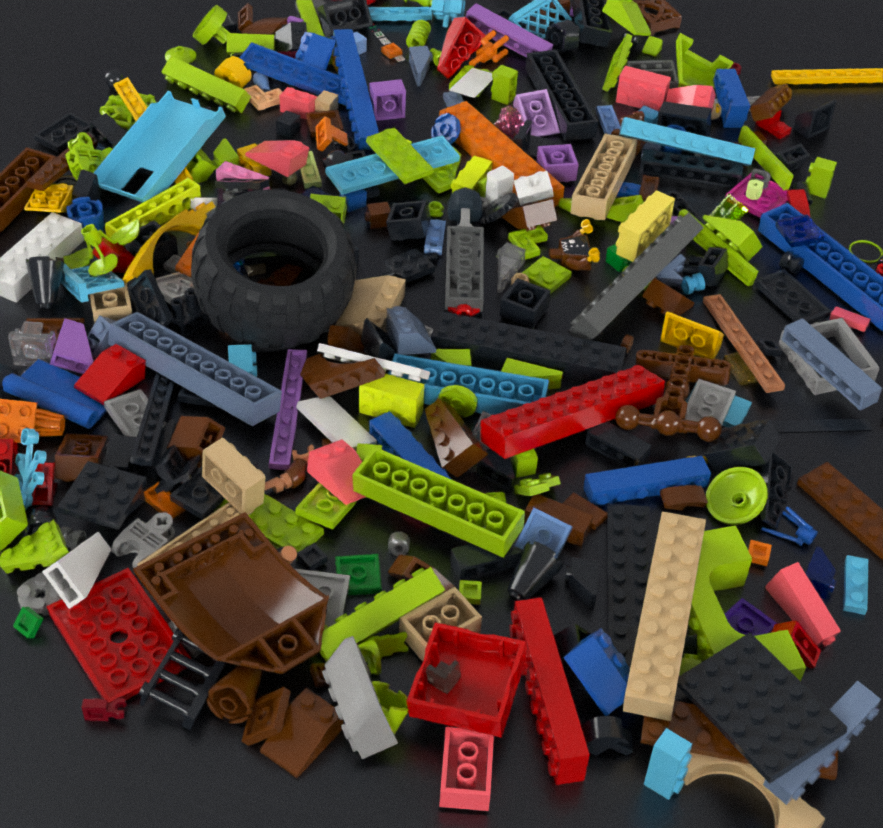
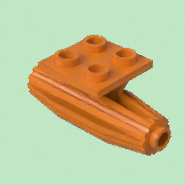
(22, 414)

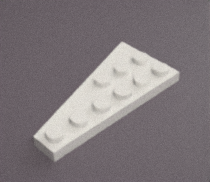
(352, 357)

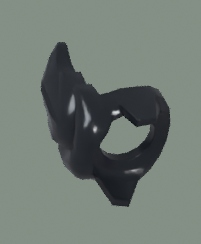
(38, 517)

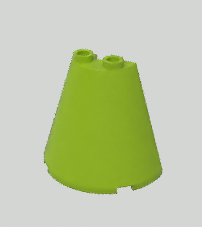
(693, 68)

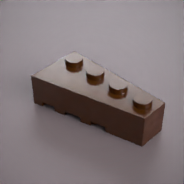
(453, 439)

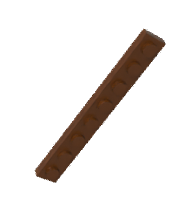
(53, 170)

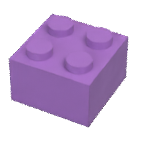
(388, 99)
(558, 161)

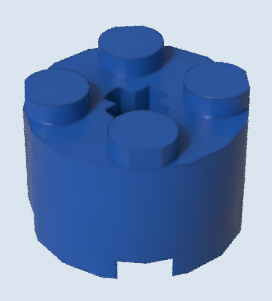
(87, 212)

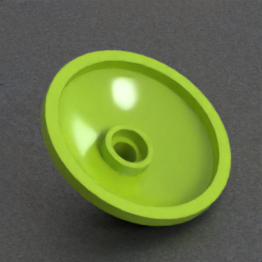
(730, 488)

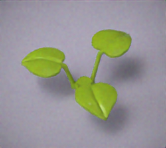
(93, 237)

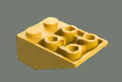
(52, 199)

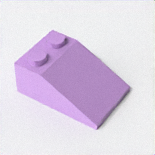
(537, 108)

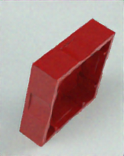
(487, 683)

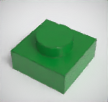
(28, 622)

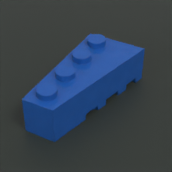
(731, 98)

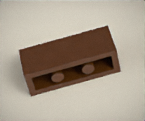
(577, 519)

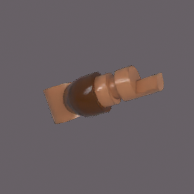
(294, 475)

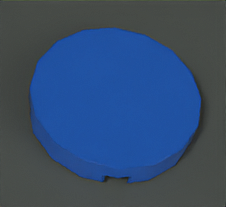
(448, 126)

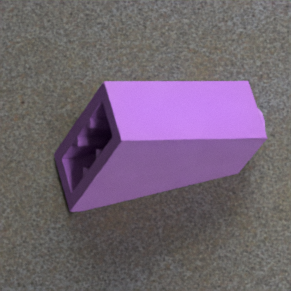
(72, 348)

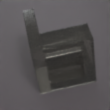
(444, 676)

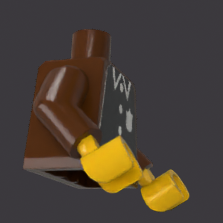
(575, 250)

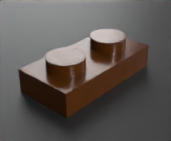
(245, 17)

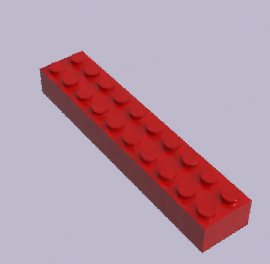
(569, 411)

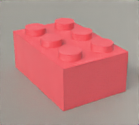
(642, 88)
(466, 769)

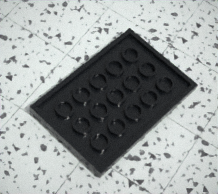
(761, 707)

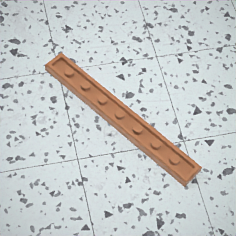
(744, 344)

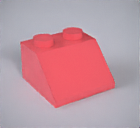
(297, 102)

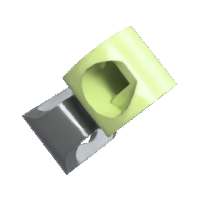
(756, 185)

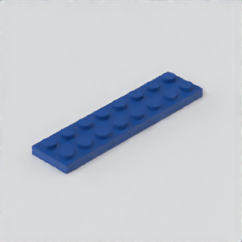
(292, 71)

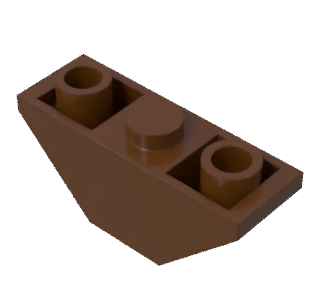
(406, 565)

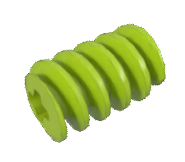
(418, 34)

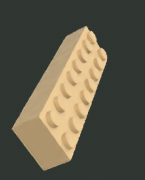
(603, 177)

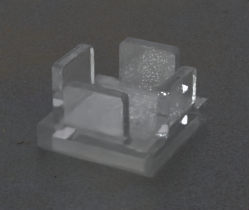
(30, 344)

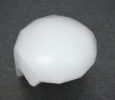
(197, 201)

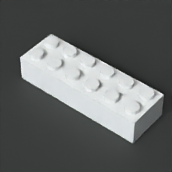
(52, 237)

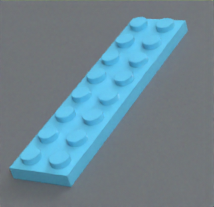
(373, 170)

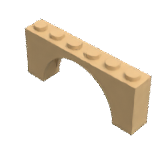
(793, 815)

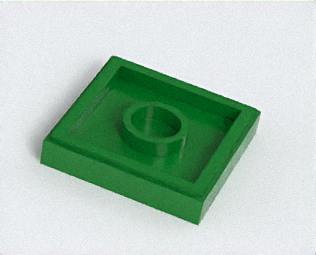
(363, 572)

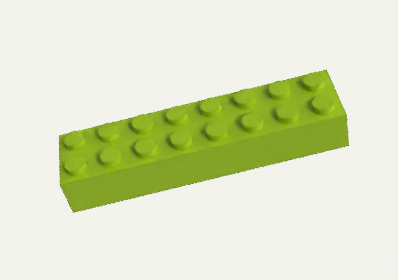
(439, 501)

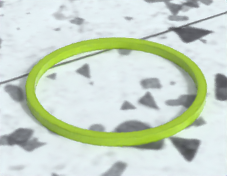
(864, 241)

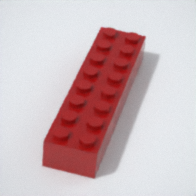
(550, 693)

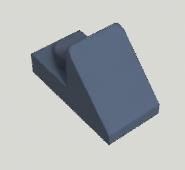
(670, 274)

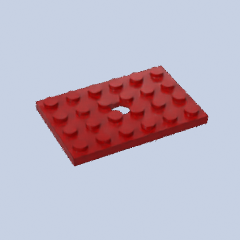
(110, 607)

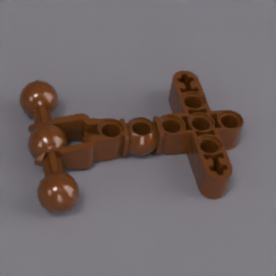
(672, 409)

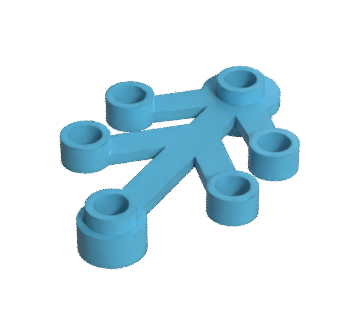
(28, 466)

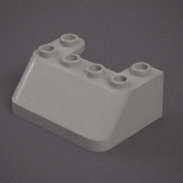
(357, 700)

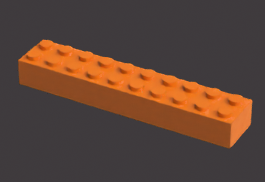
(486, 141)

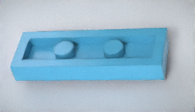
(855, 585)

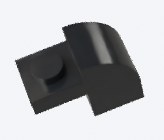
(607, 733)

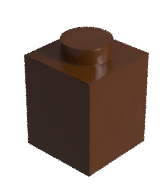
(377, 214)

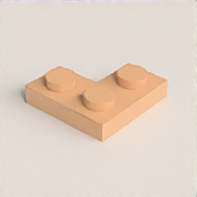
(263, 100)

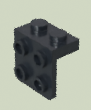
(528, 142)

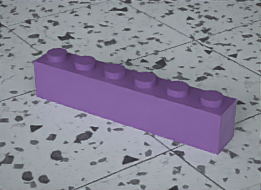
(519, 38)

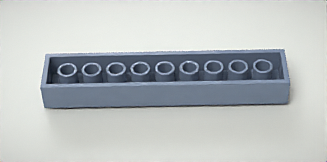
(196, 368)

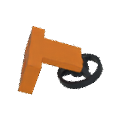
(326, 132)

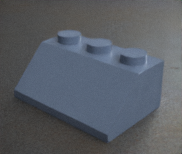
(407, 332)

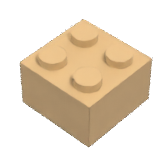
(111, 303)

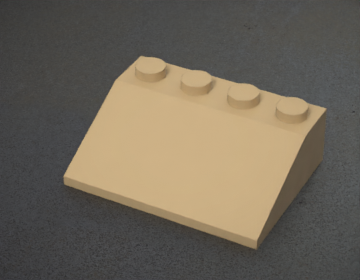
(371, 300)

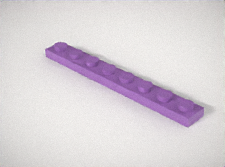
(288, 415)

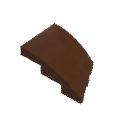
(265, 26)

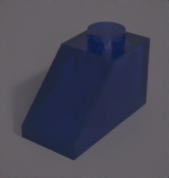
(821, 573)

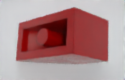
(805, 645)

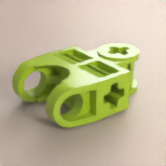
(83, 155)

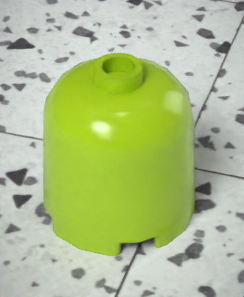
(392, 704)

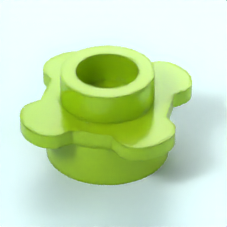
(436, 209)

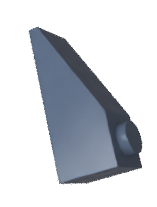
(420, 62)

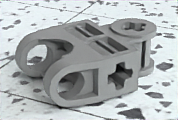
(145, 538)

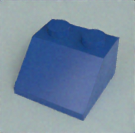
(315, 50)

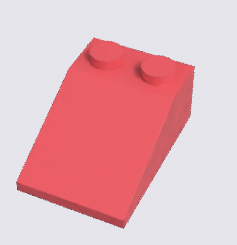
(692, 95)
(281, 156)
(334, 468)

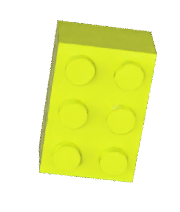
(393, 394)

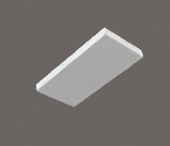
(334, 421)

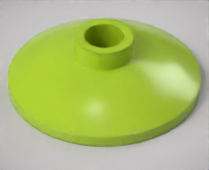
(182, 53)

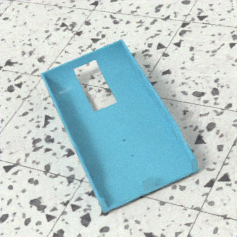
(161, 142)

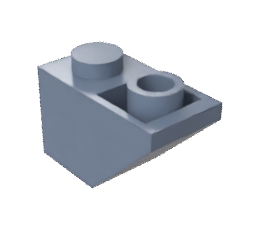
(99, 336)

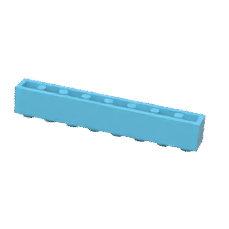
(686, 141)

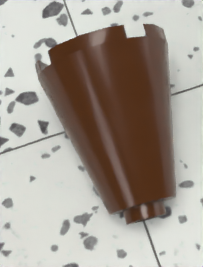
(235, 694)

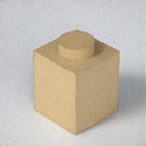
(326, 101)

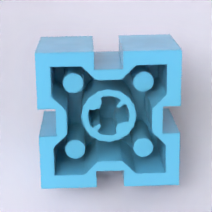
(448, 10)

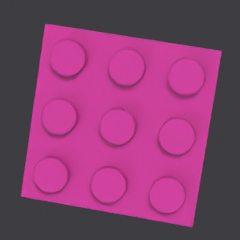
(770, 198)

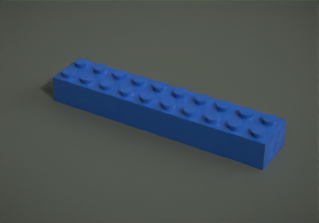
(832, 266)

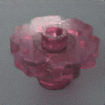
(509, 121)

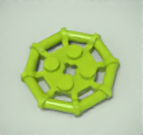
(120, 110)

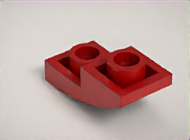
(798, 200)

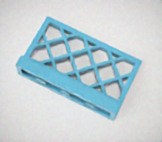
(523, 15)
(81, 283)

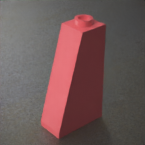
(802, 603)

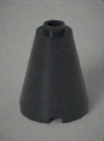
(45, 279)
(533, 571)

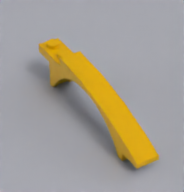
(185, 221)

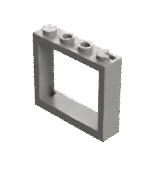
(848, 341)

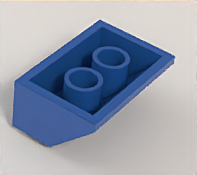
(600, 670)

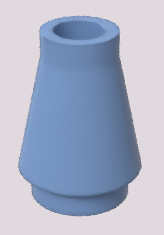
(261, 81)

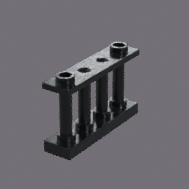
(199, 692)

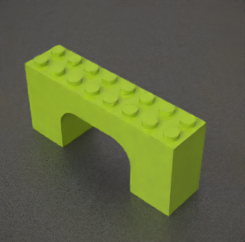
(723, 566)

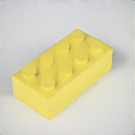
(644, 225)

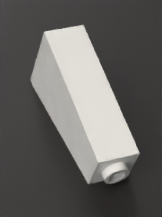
(78, 570)

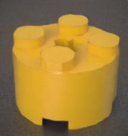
(233, 71)

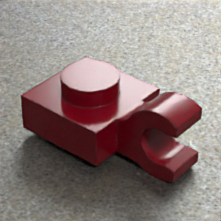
(99, 709)

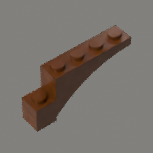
(332, 378)

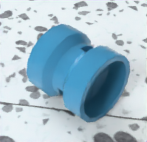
(693, 283)

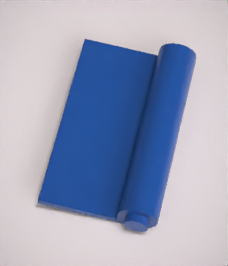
(55, 392)

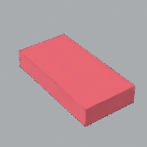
(852, 319)

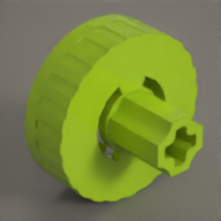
(211, 26)

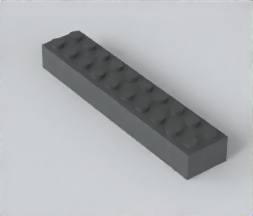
(634, 278)

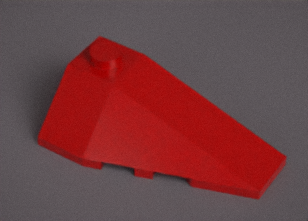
(460, 42)

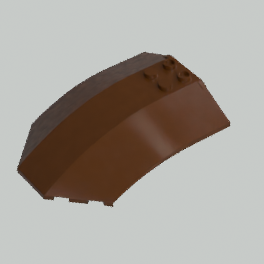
(238, 598)

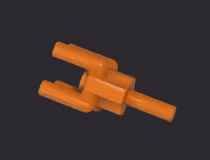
(489, 50)

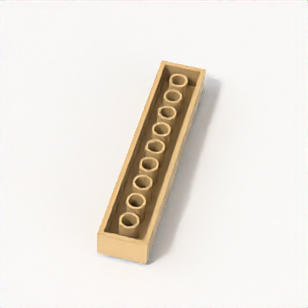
(664, 617)

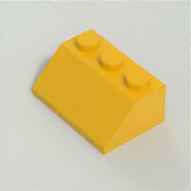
(683, 331)

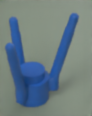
(805, 532)

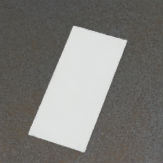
(472, 82)

